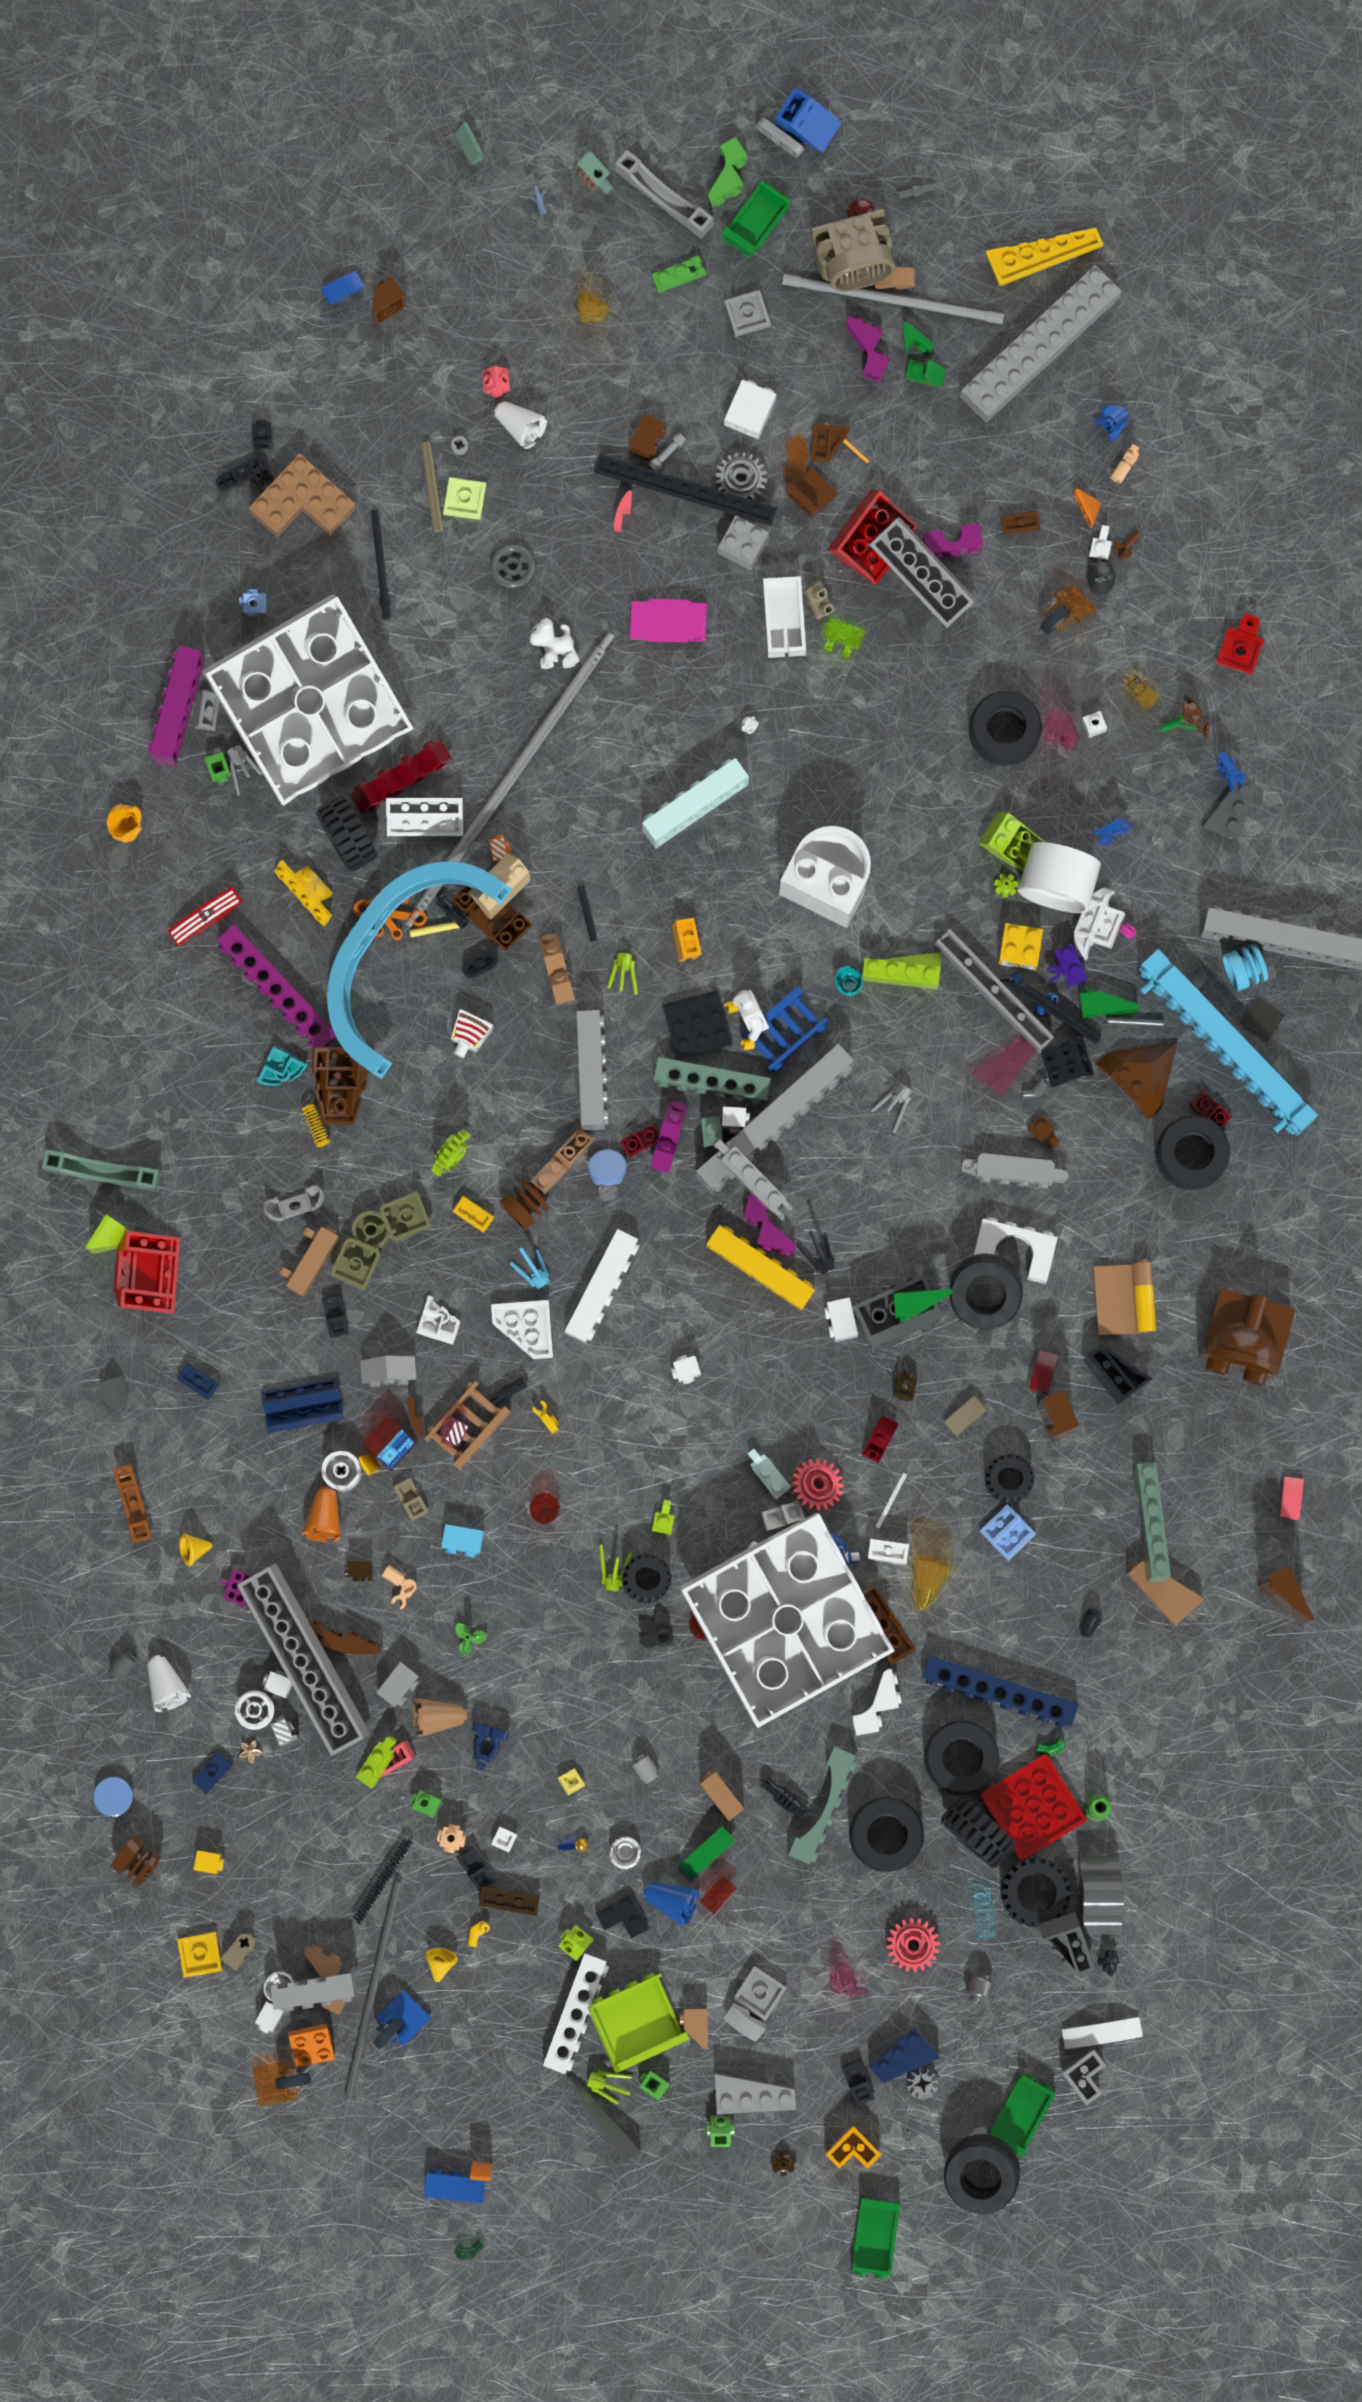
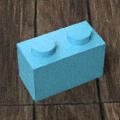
(462, 1540)

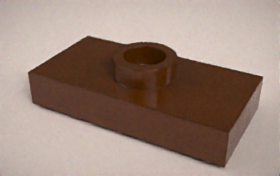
(1020, 523)

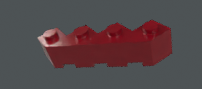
(393, 781)

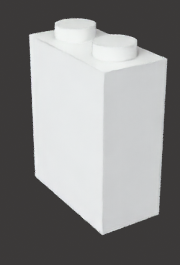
(750, 409)

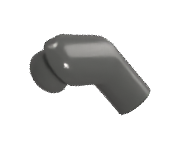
(1037, 1091)

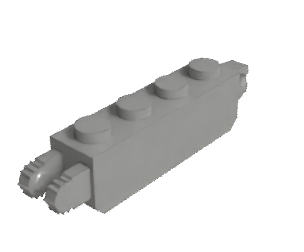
(1014, 1169)
(751, 1177)

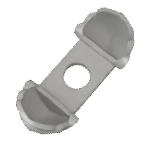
(280, 1210)

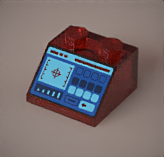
(389, 1443)

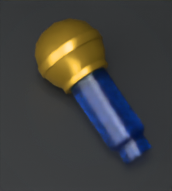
(580, 1844)

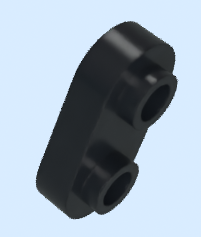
(479, 964)

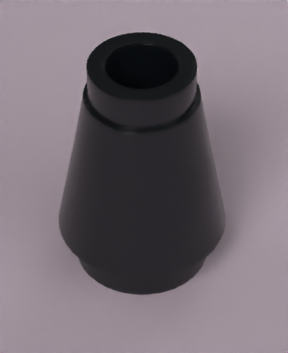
(1090, 1622)

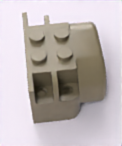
(854, 251)

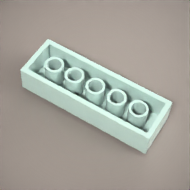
(695, 802)

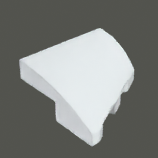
(438, 1323)

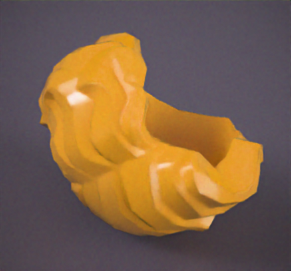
(124, 822)

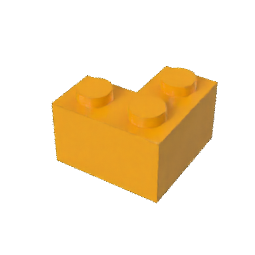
(851, 2144)

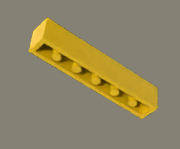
(761, 1268)

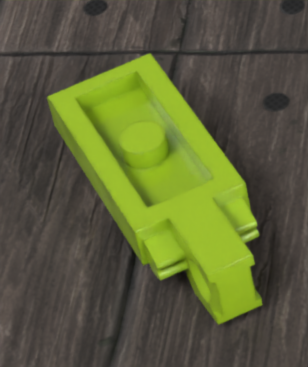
(377, 1762)

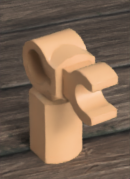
(1124, 466)
(408, 1586)

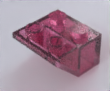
(1061, 730)

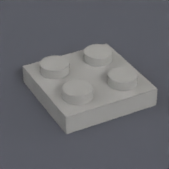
(747, 313)
(759, 1993)

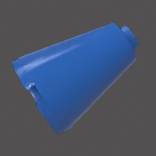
(672, 1900)

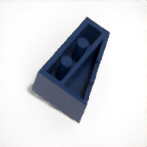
(903, 2057)

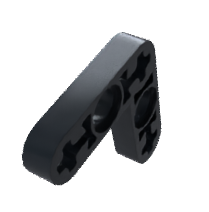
(252, 474)

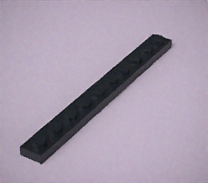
(685, 490)

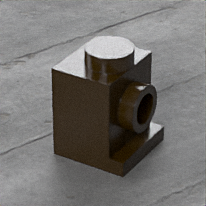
(905, 1394)
(359, 1570)

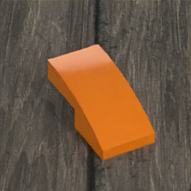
(481, 2171)

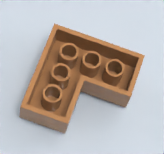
(298, 490)

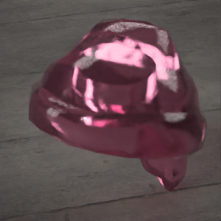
(843, 1981)

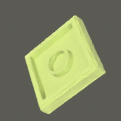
(464, 498)

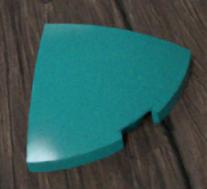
(280, 1067)

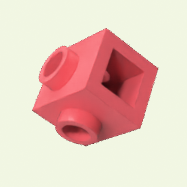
(495, 381)

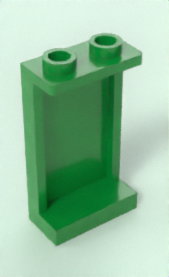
(756, 219)
(1022, 2113)
(875, 2237)

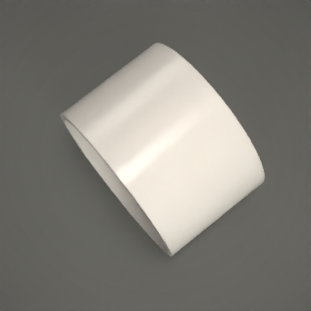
(1059, 877)

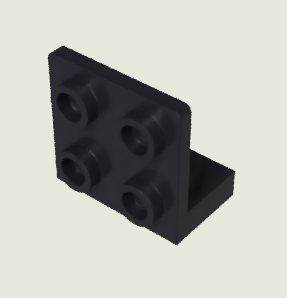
(1067, 1062)

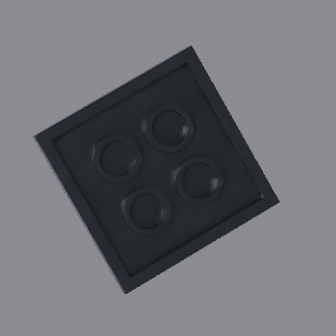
(697, 1025)

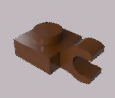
(1042, 1130)

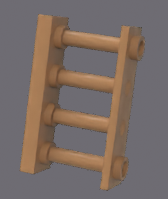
(486, 1429)

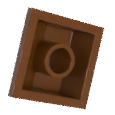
(387, 301)

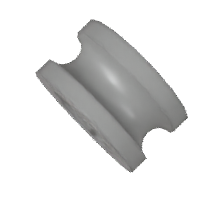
(454, 448)

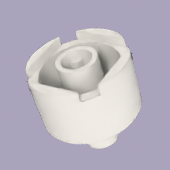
(330, 1472)

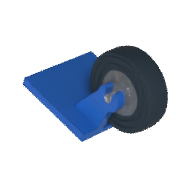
(400, 2021)

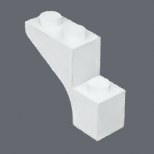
(885, 1699)

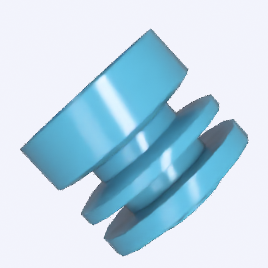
(1248, 966)

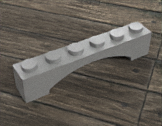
(686, 213)

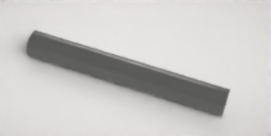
(1135, 1021)

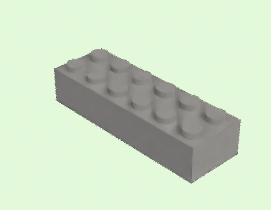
(923, 572)
(591, 1074)

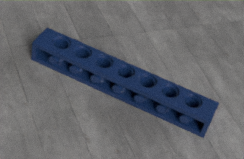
(1067, 1708)

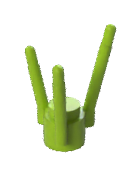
(623, 962)
(613, 1581)
(597, 2082)

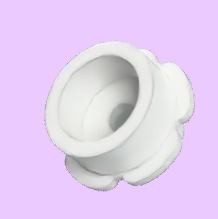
(749, 724)

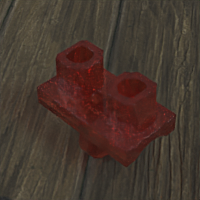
(718, 1894)

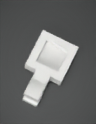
(1100, 547)

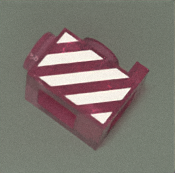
(453, 1432)

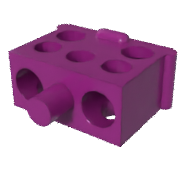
(238, 1598)

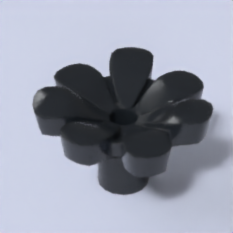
(1109, 1962)

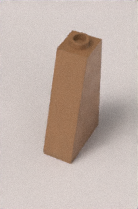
(1168, 1597)

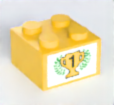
(1020, 946)

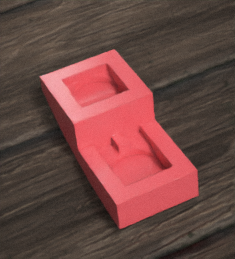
(623, 508)
(1291, 1498)

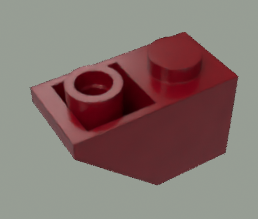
(880, 1439)

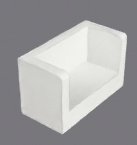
(888, 1552)

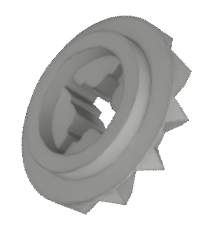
(917, 2091)

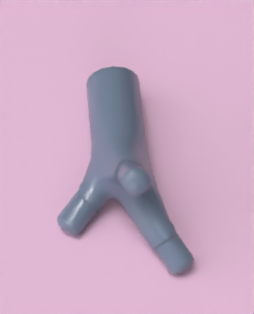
(539, 200)

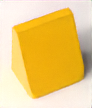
(369, 1464)

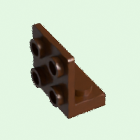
(811, 493)

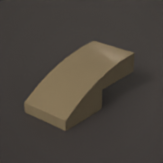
(965, 1415)
(410, 1499)

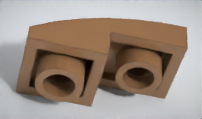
(900, 278)

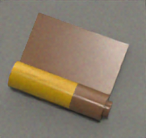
(1125, 1298)

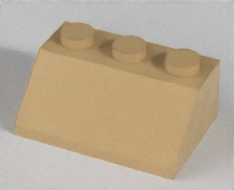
(512, 873)

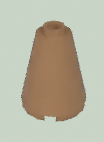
(436, 1716)

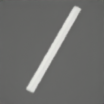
(891, 1500)

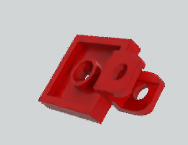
(1241, 637)

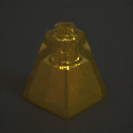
(929, 1578)

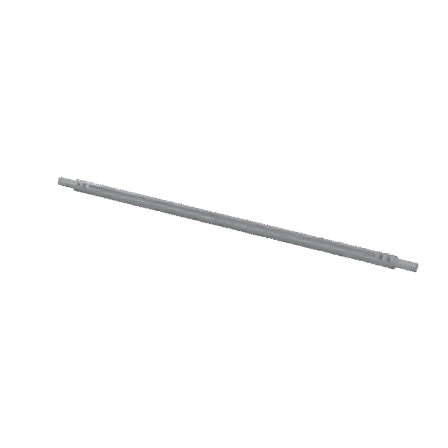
(516, 769)

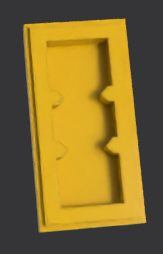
(473, 1214)

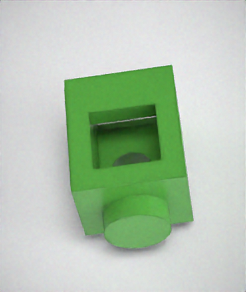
(218, 761)
(659, 2090)

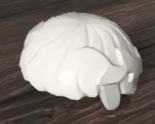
(625, 1852)

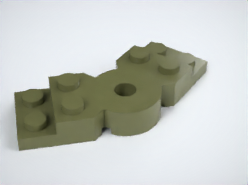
(394, 1222)

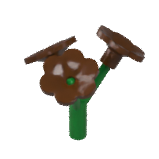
(1191, 714)

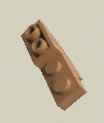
(562, 1162)

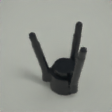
(824, 1263)

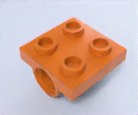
(311, 2045)

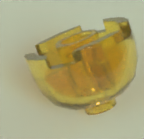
(591, 307)

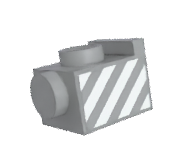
(283, 1731)

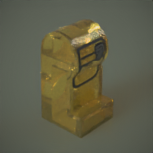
(1141, 692)

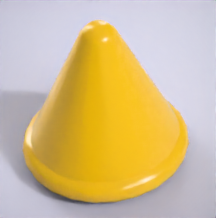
(192, 1548)
(440, 1962)

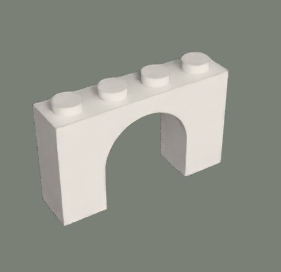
(1041, 1245)

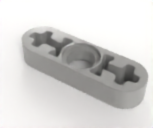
(779, 137)

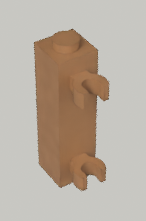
(313, 1260)

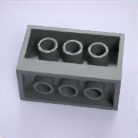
(890, 1329)

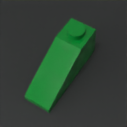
(1100, 1004)
(914, 1303)

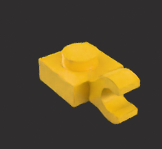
(550, 1422)

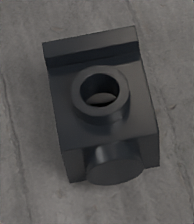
(262, 441)

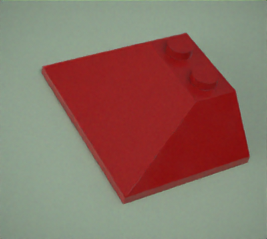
(147, 1272)

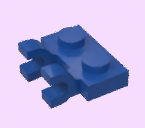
(1225, 766)
(1117, 827)

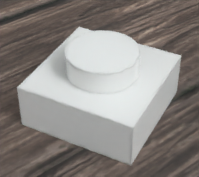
(504, 1839)

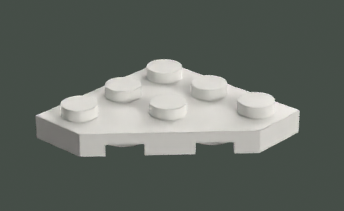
(526, 1326)

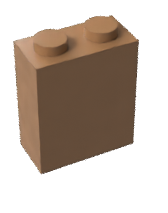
(721, 1795)

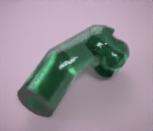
(468, 2253)

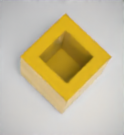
(208, 1862)

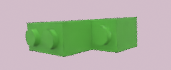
(728, 182)

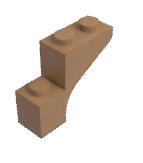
(556, 968)
(325, 1967)

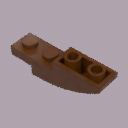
(350, 1644)

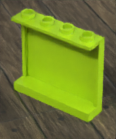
(636, 2022)

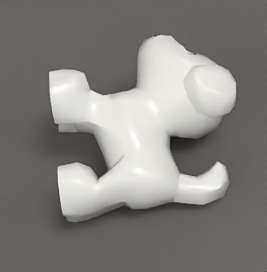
(543, 635)

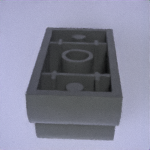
(1101, 1895)

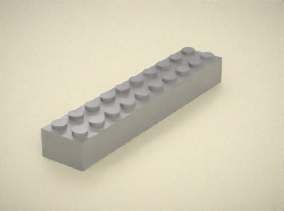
(1040, 343)
(1283, 937)
(780, 1114)
(303, 1659)

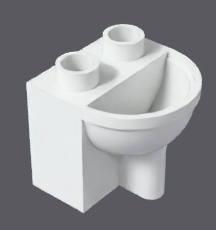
(828, 874)

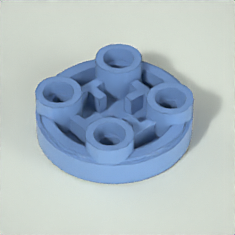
(607, 1167)
(113, 1796)

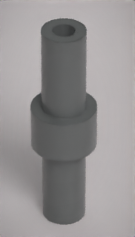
(916, 190)

